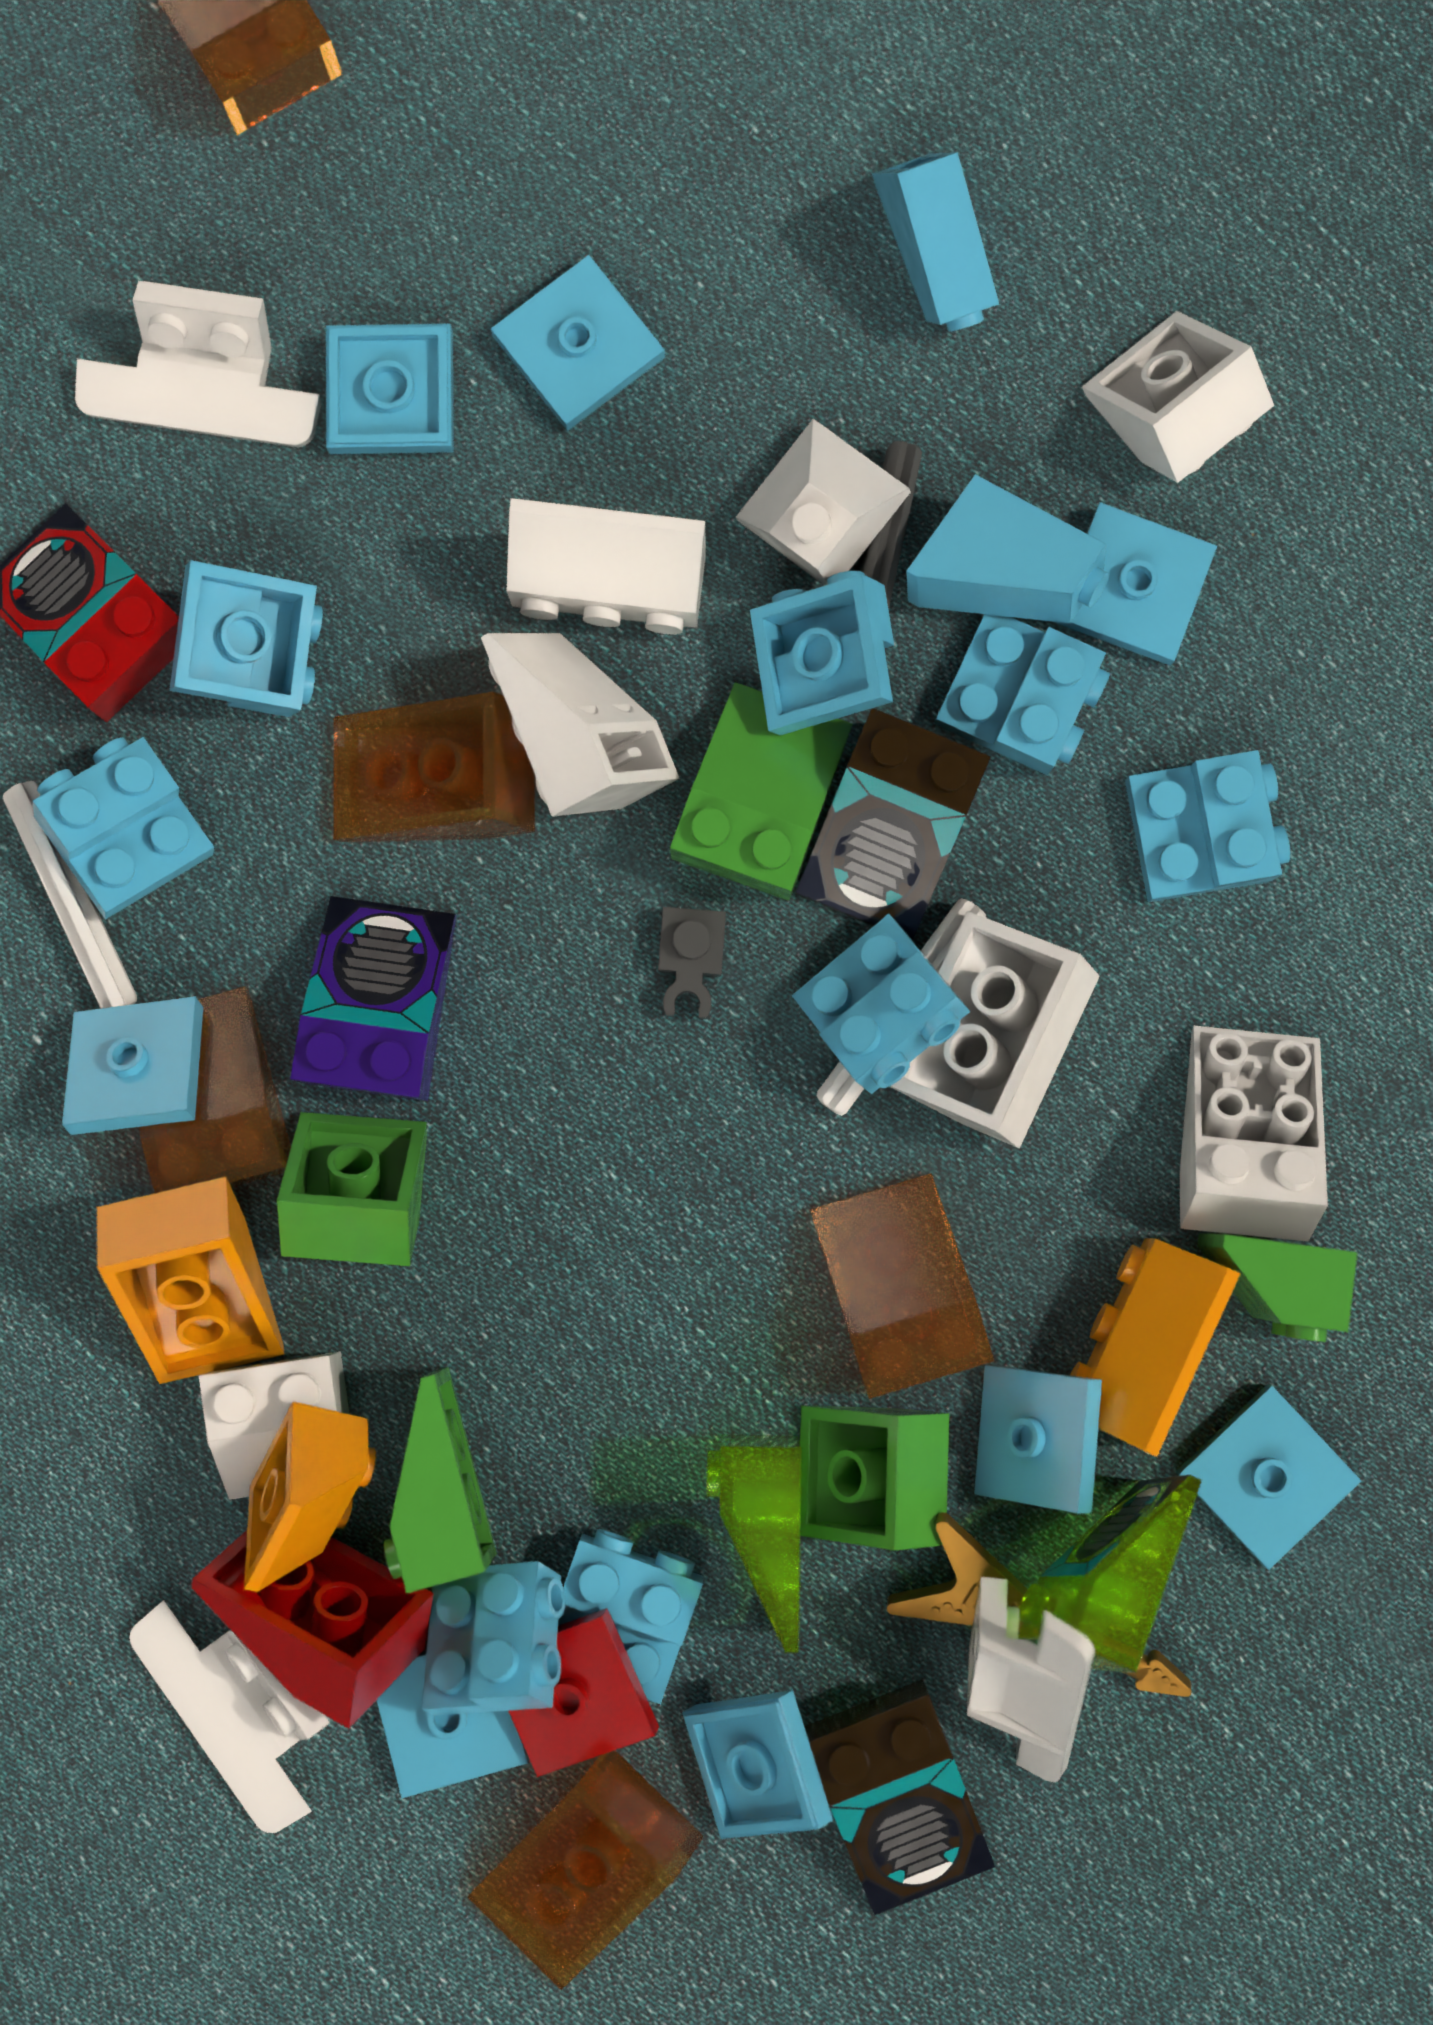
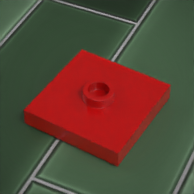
(594, 1702)

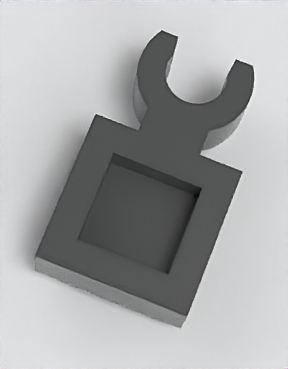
(692, 949)

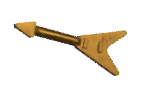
(957, 1603)

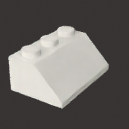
(605, 565)
(1021, 1018)

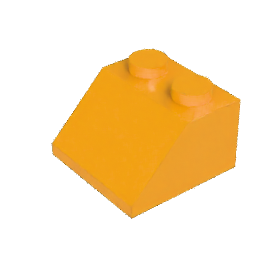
(304, 1490)

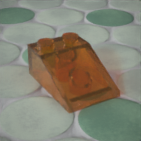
(254, 53)
(431, 773)
(237, 1109)
(901, 1286)
(586, 1868)

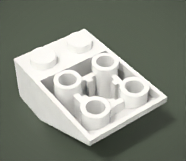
(577, 725)
(1253, 1135)

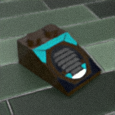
(892, 823)
(898, 1797)

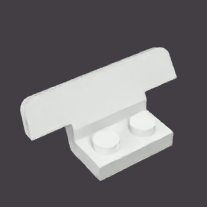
(199, 371)
(1027, 1686)
(232, 1711)

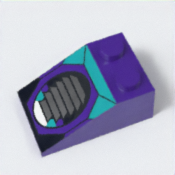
(375, 999)

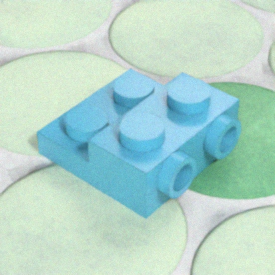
(245, 639)
(823, 651)
(1023, 692)
(120, 825)
(1207, 826)
(881, 1005)
(645, 1597)
(494, 1641)

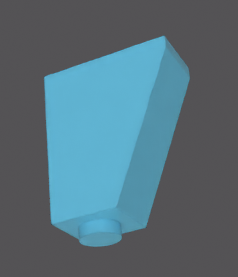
(938, 238)
(1006, 560)

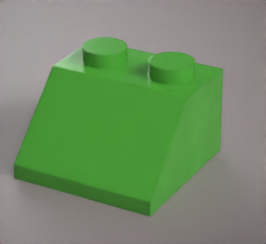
(352, 1189)
(1288, 1283)
(873, 1475)

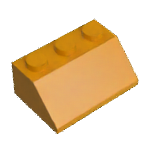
(1154, 1339)

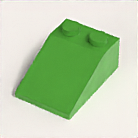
(758, 796)
(438, 1508)

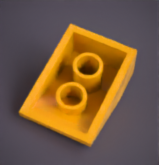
(187, 1280)

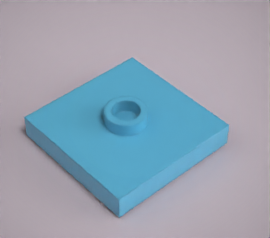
(578, 342)
(389, 389)
(1149, 585)
(133, 1066)
(1038, 1438)
(1269, 1476)
(442, 1748)
(757, 1765)

